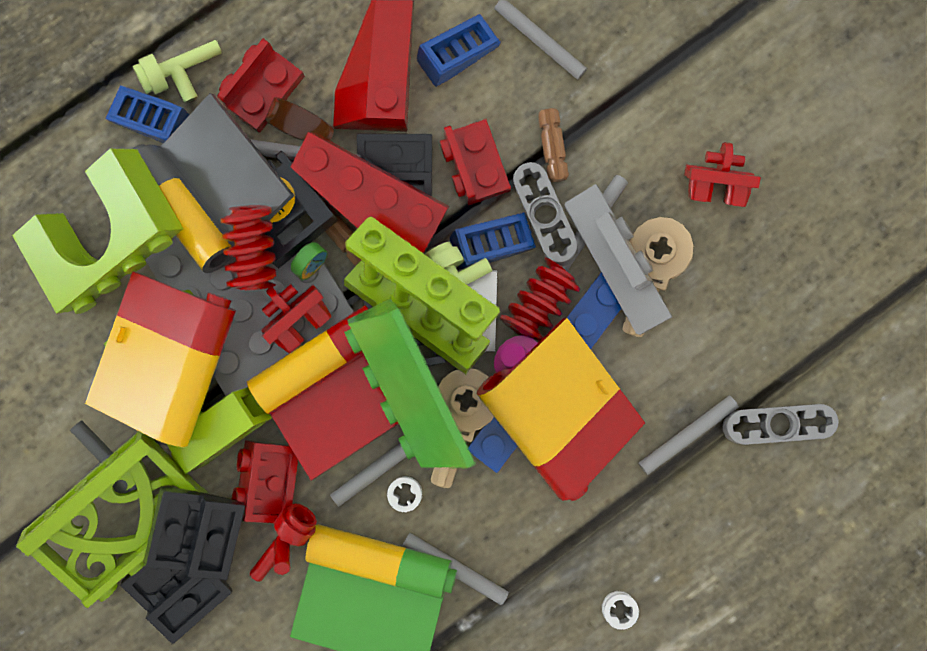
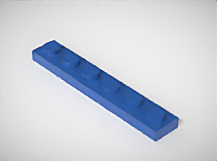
(590, 320)

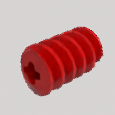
(250, 247)
(541, 301)

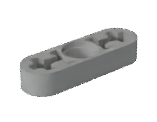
(525, 194)
(805, 412)

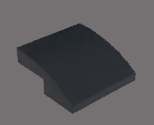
(400, 155)
(194, 533)
(174, 599)

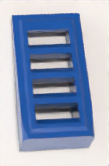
(439, 64)
(174, 120)
(460, 236)

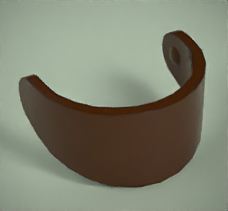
(296, 120)

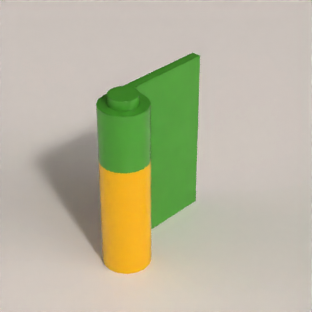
(369, 594)

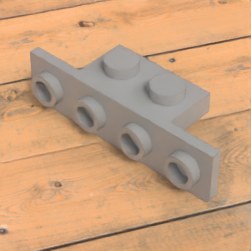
(619, 263)

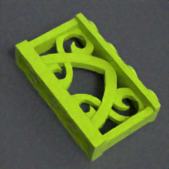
(58, 526)

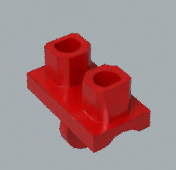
(738, 182)
(281, 327)

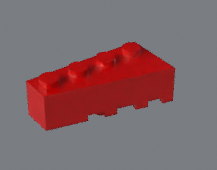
(367, 191)

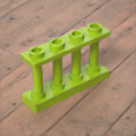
(432, 301)

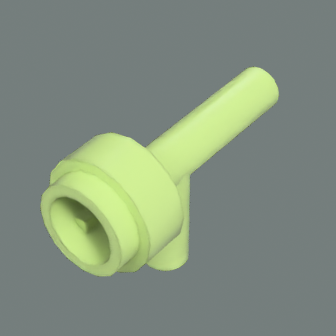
(153, 75)
(450, 258)

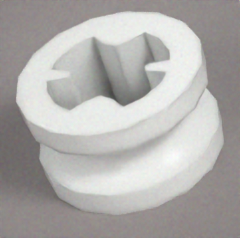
(394, 498)
(628, 601)

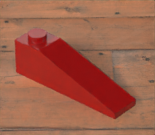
(377, 72)

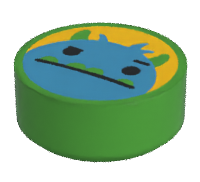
(308, 260)

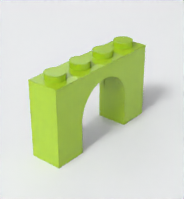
(139, 227)
(219, 428)

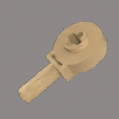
(669, 266)
(466, 419)

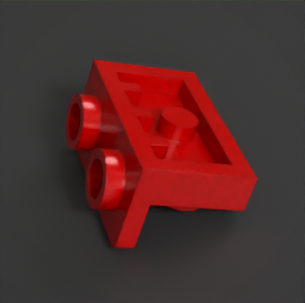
(256, 83)
(476, 162)
(265, 480)

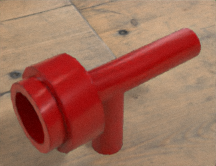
(293, 527)

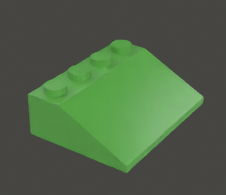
(408, 387)

